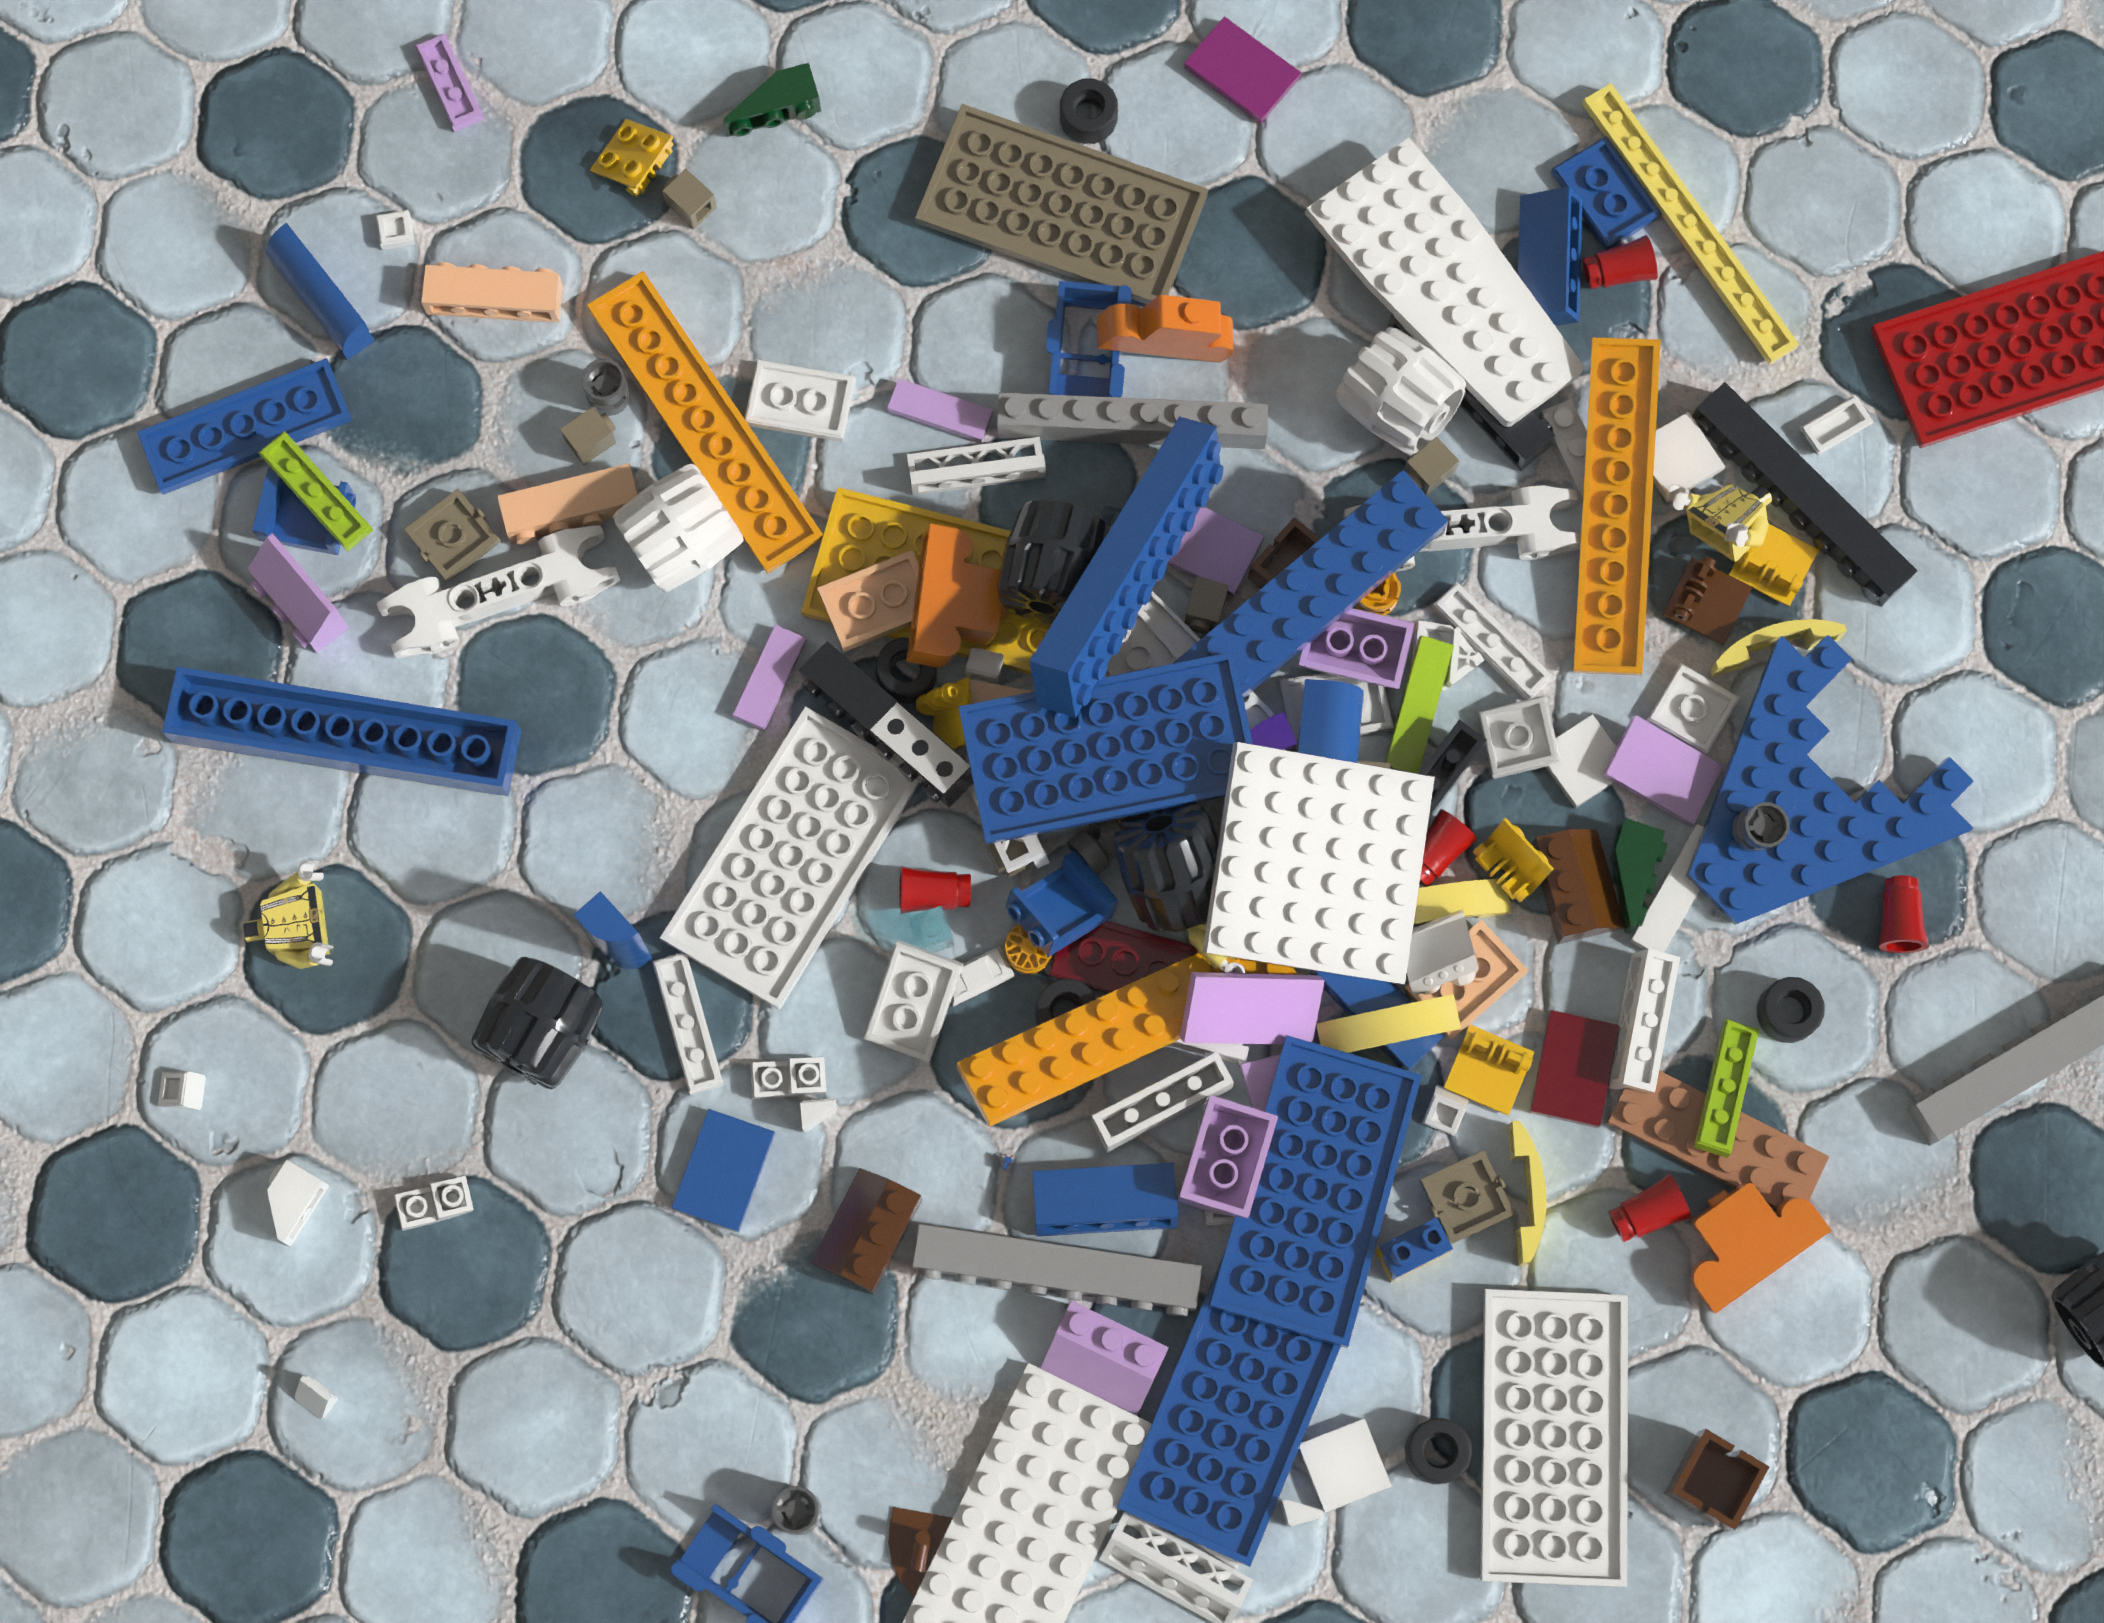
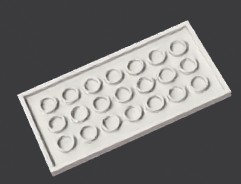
(790, 859)
(1554, 1438)
(1033, 1508)

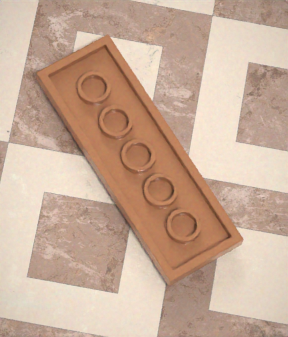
(1759, 1155)

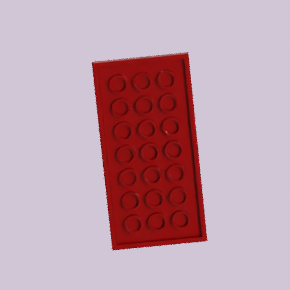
(1998, 351)

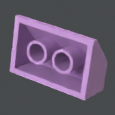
(295, 596)
(1362, 648)
(1227, 1158)
(1104, 1358)

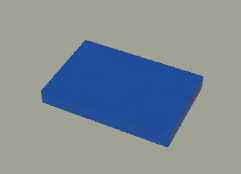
(1611, 195)
(723, 1170)

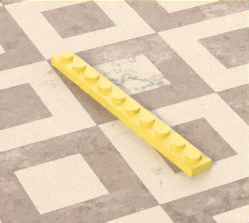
(1691, 225)

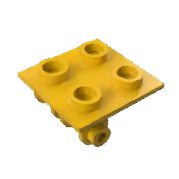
(633, 155)
(1776, 566)
(944, 706)
(1516, 857)
(1489, 1070)

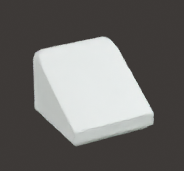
(984, 666)
(181, 1090)
(1445, 1110)
(815, 1112)
(314, 1396)
(1297, 1513)

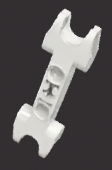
(1524, 524)
(439, 612)

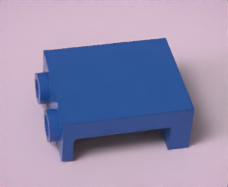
(291, 520)
(1062, 905)

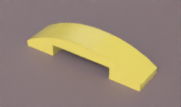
(1810, 629)
(1475, 897)
(1390, 1025)
(1522, 1148)

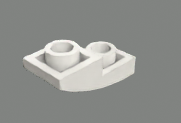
(788, 1078)
(433, 1203)

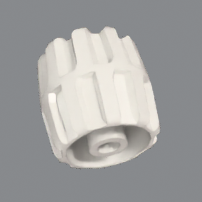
(1401, 391)
(678, 528)

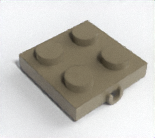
(452, 535)
(1467, 1197)

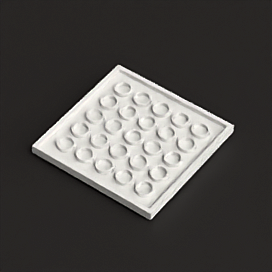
(1318, 863)

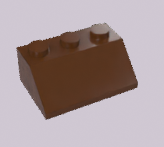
(1580, 885)
(867, 1230)

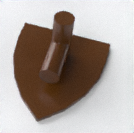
(913, 1544)

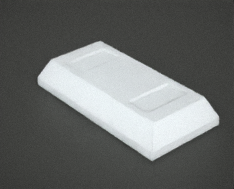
(1836, 425)
(981, 975)

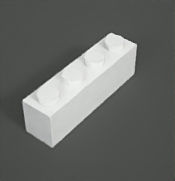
(1162, 1102)

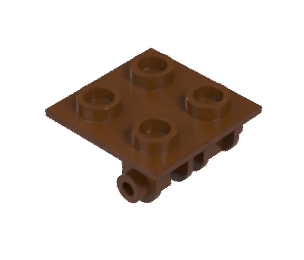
(1707, 600)

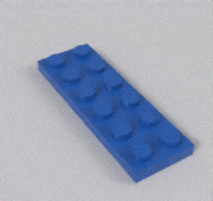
(242, 425)

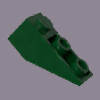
(782, 97)
(1632, 864)

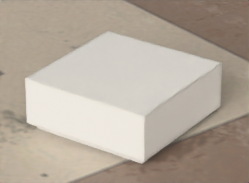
(395, 229)

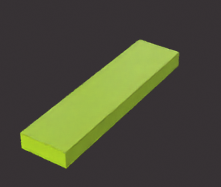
(316, 491)
(1418, 704)
(1726, 1088)

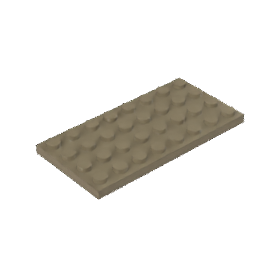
(1061, 205)

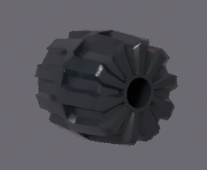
(1047, 556)
(1168, 865)
(537, 1022)
(2081, 1307)

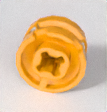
(1382, 597)
(1023, 954)

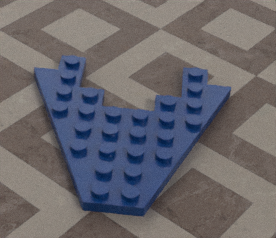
(1828, 831)

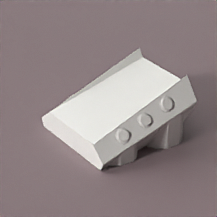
(1441, 954)

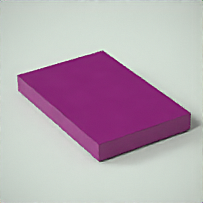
(1242, 70)

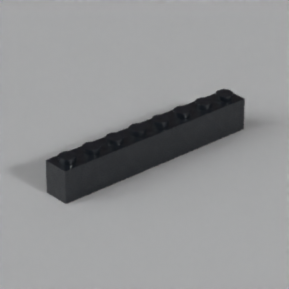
(1803, 495)

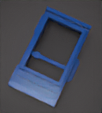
(1092, 297)
(711, 1547)

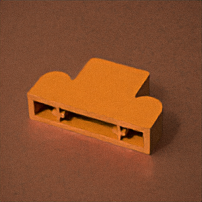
(1168, 328)
(951, 598)
(1749, 1241)

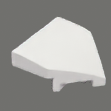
(1463, 656)

